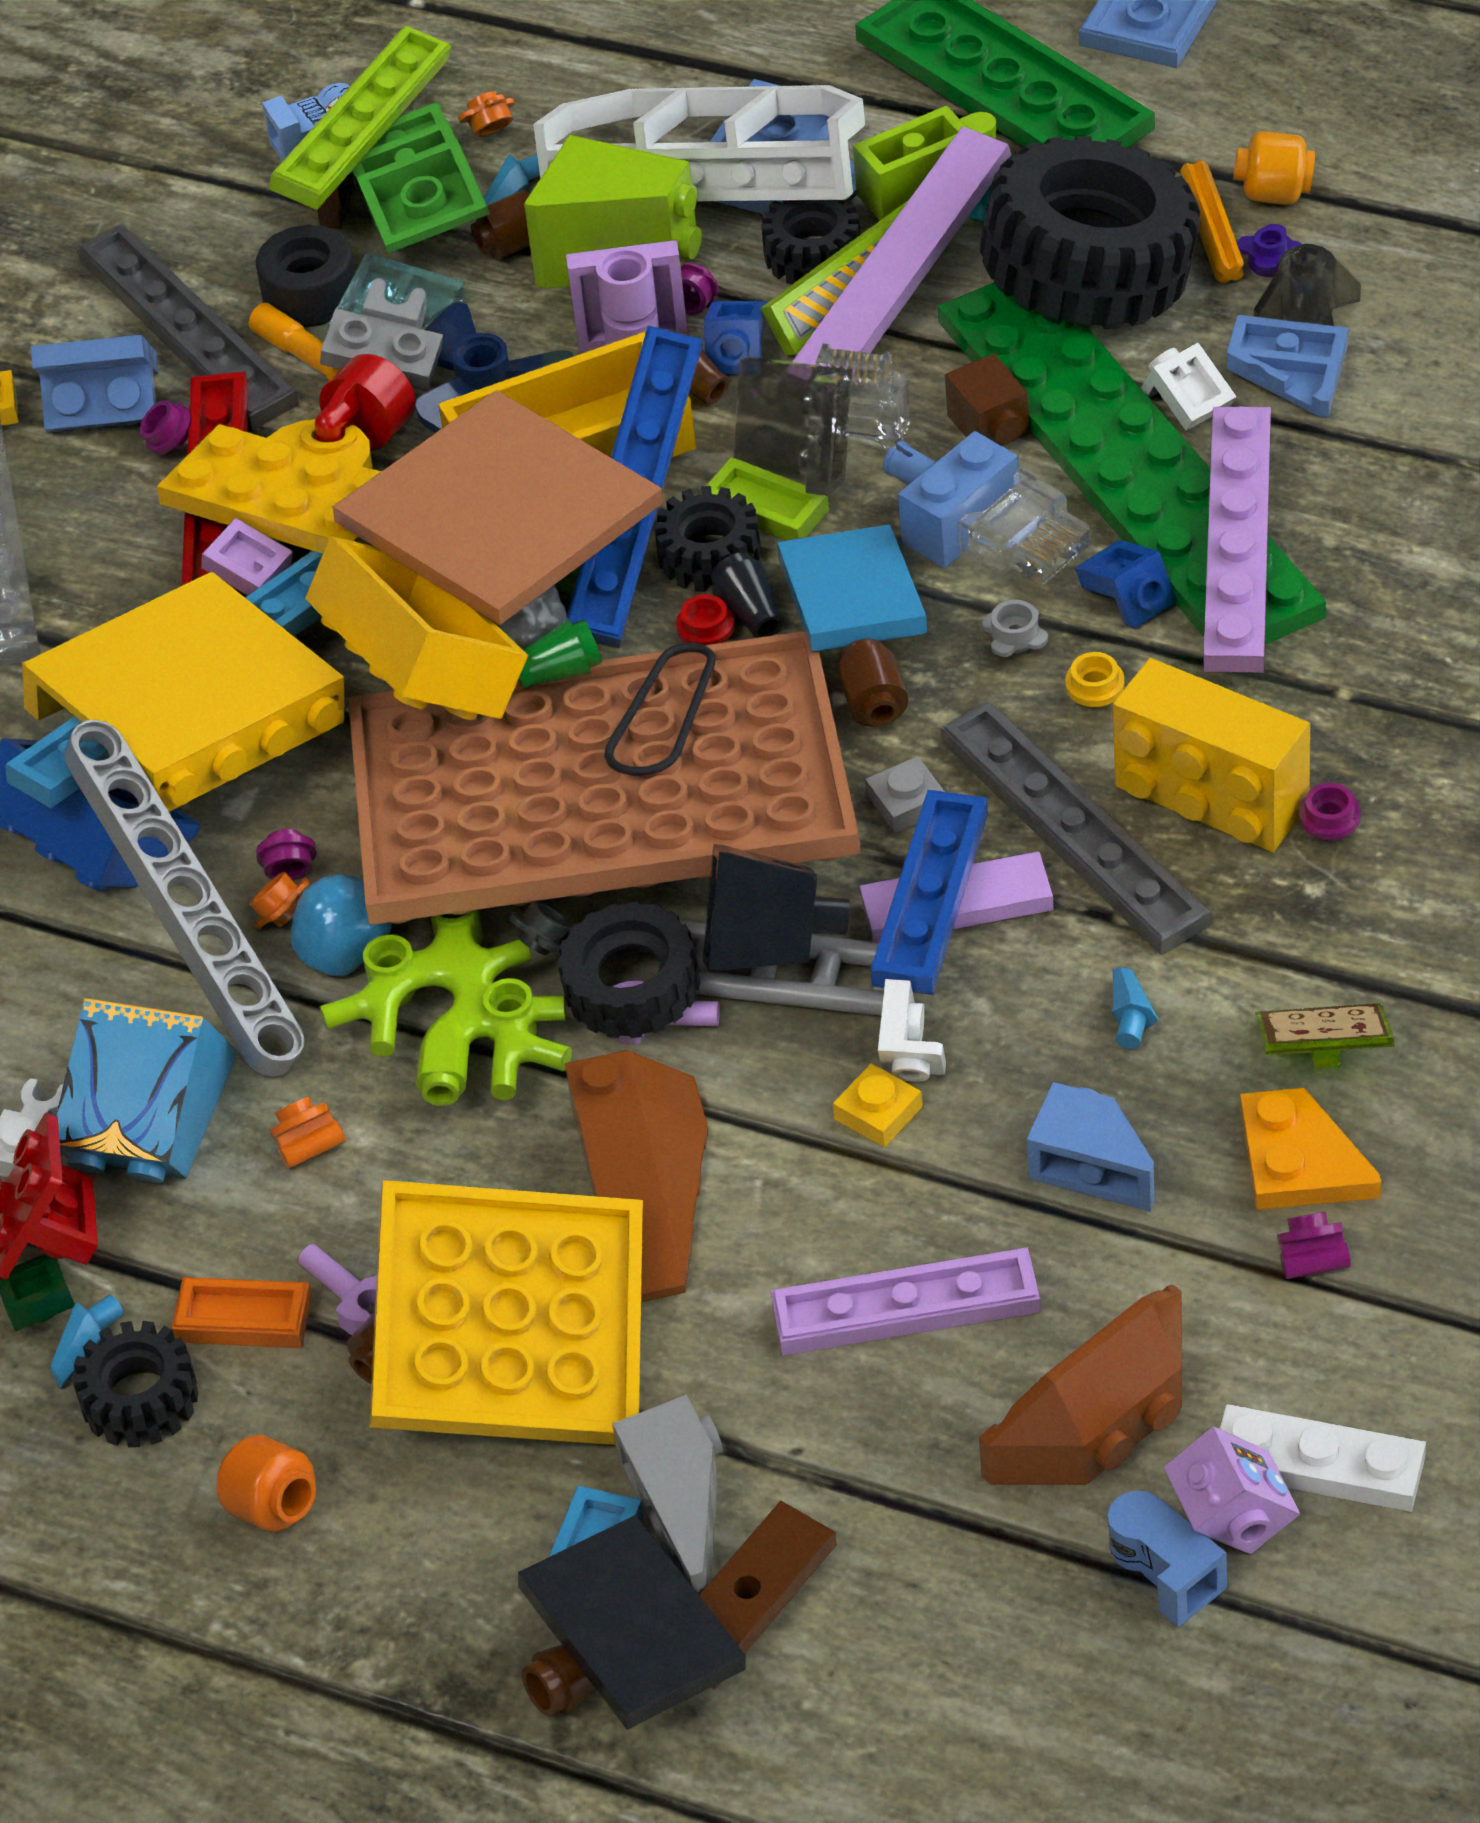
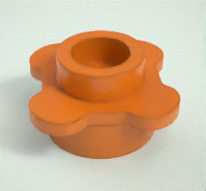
(488, 113)
(277, 900)

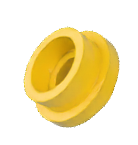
(1094, 680)

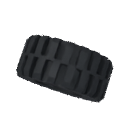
(1089, 232)

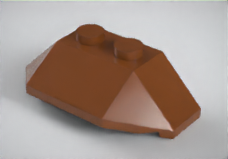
(1094, 1401)

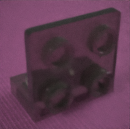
(794, 420)

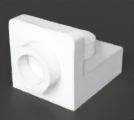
(1188, 385)
(901, 1036)

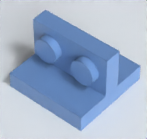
(95, 382)

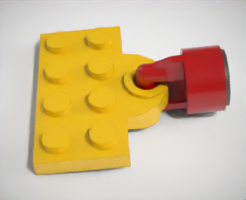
(301, 470)

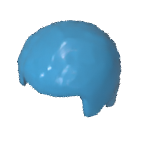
(333, 925)

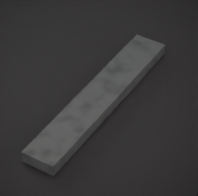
(183, 320)
(1076, 828)

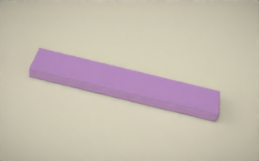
(910, 246)

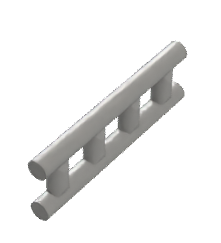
(817, 994)

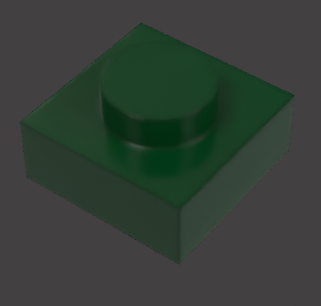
(35, 1292)

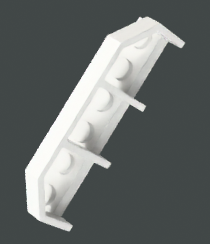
(735, 167)

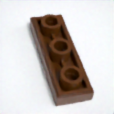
(767, 1572)

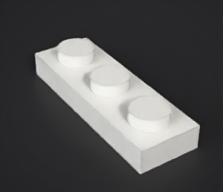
(1334, 1457)

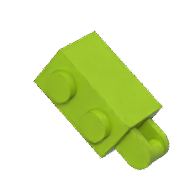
(898, 160)

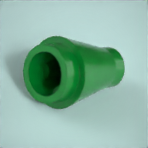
(561, 654)

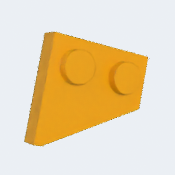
(1301, 1153)

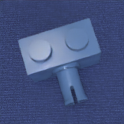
(945, 490)

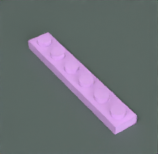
(1237, 540)

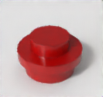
(705, 620)

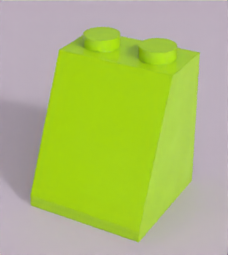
(608, 199)

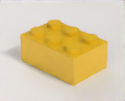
(1211, 754)

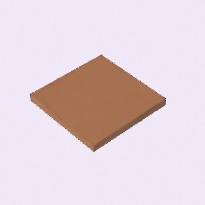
(498, 506)

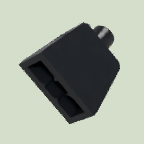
(765, 911)

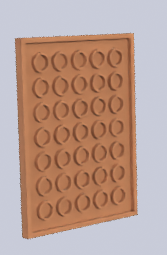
(532, 811)

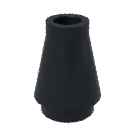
(747, 593)

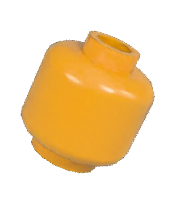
(1275, 168)

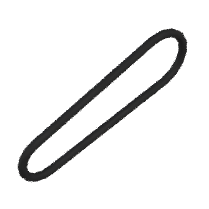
(688, 721)

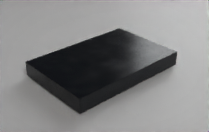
(631, 1622)

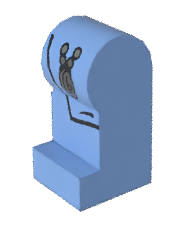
(1167, 1550)

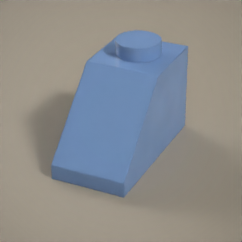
(1089, 1148)

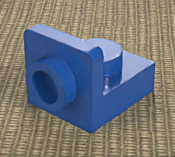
(733, 332)
(1132, 577)

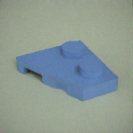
(1290, 359)

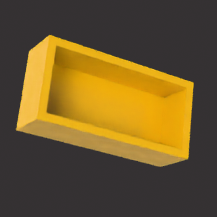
(578, 395)
(415, 632)

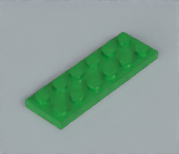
(1001, 71)

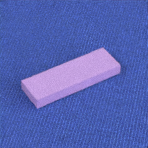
(993, 893)

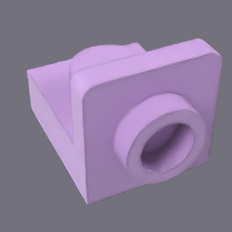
(245, 557)

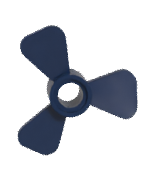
(475, 359)

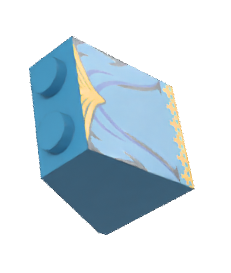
(140, 1089)

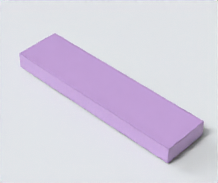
(905, 1301)

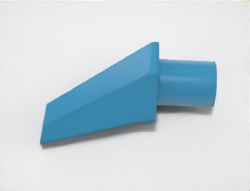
(512, 178)
(1130, 1008)
(81, 1328)

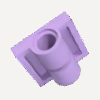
(625, 291)

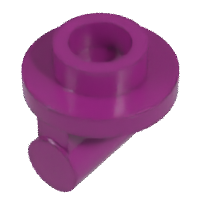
(1312, 1246)

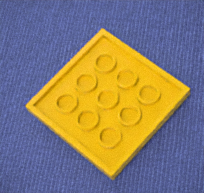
(506, 1312)

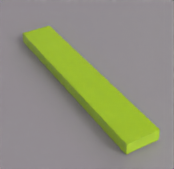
(359, 117)

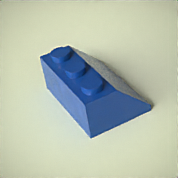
(72, 830)

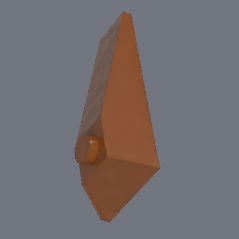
(646, 1143)

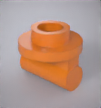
(305, 1131)

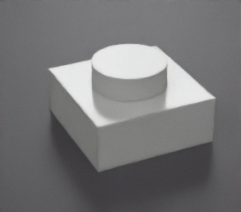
(901, 792)

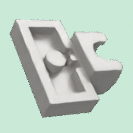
(388, 332)

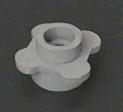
(1014, 628)

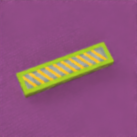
(804, 304)

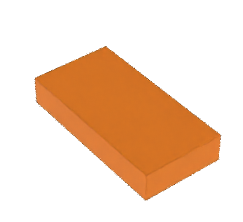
(242, 1312)

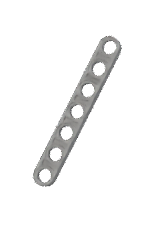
(182, 922)

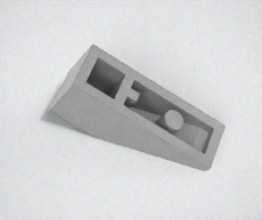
(673, 1471)

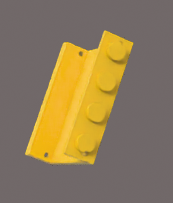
(192, 687)

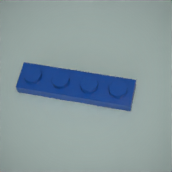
(930, 890)

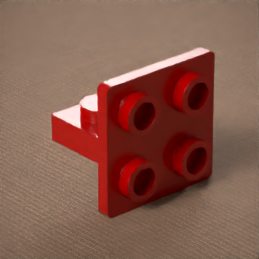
(45, 1202)

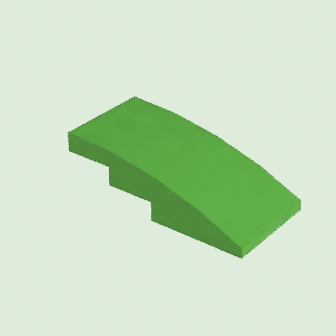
(418, 180)

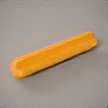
(1214, 224)

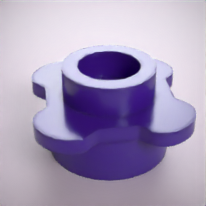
(1266, 249)

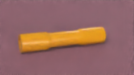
(288, 336)

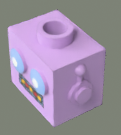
(1231, 1490)

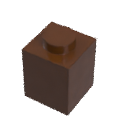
(987, 401)

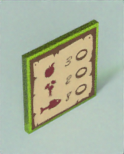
(1324, 1031)

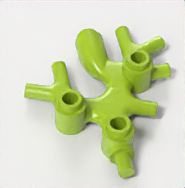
(480, 1008)

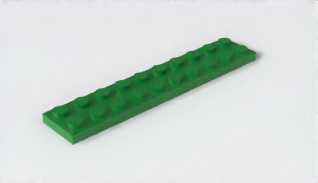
(1118, 449)

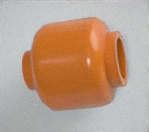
(266, 1483)

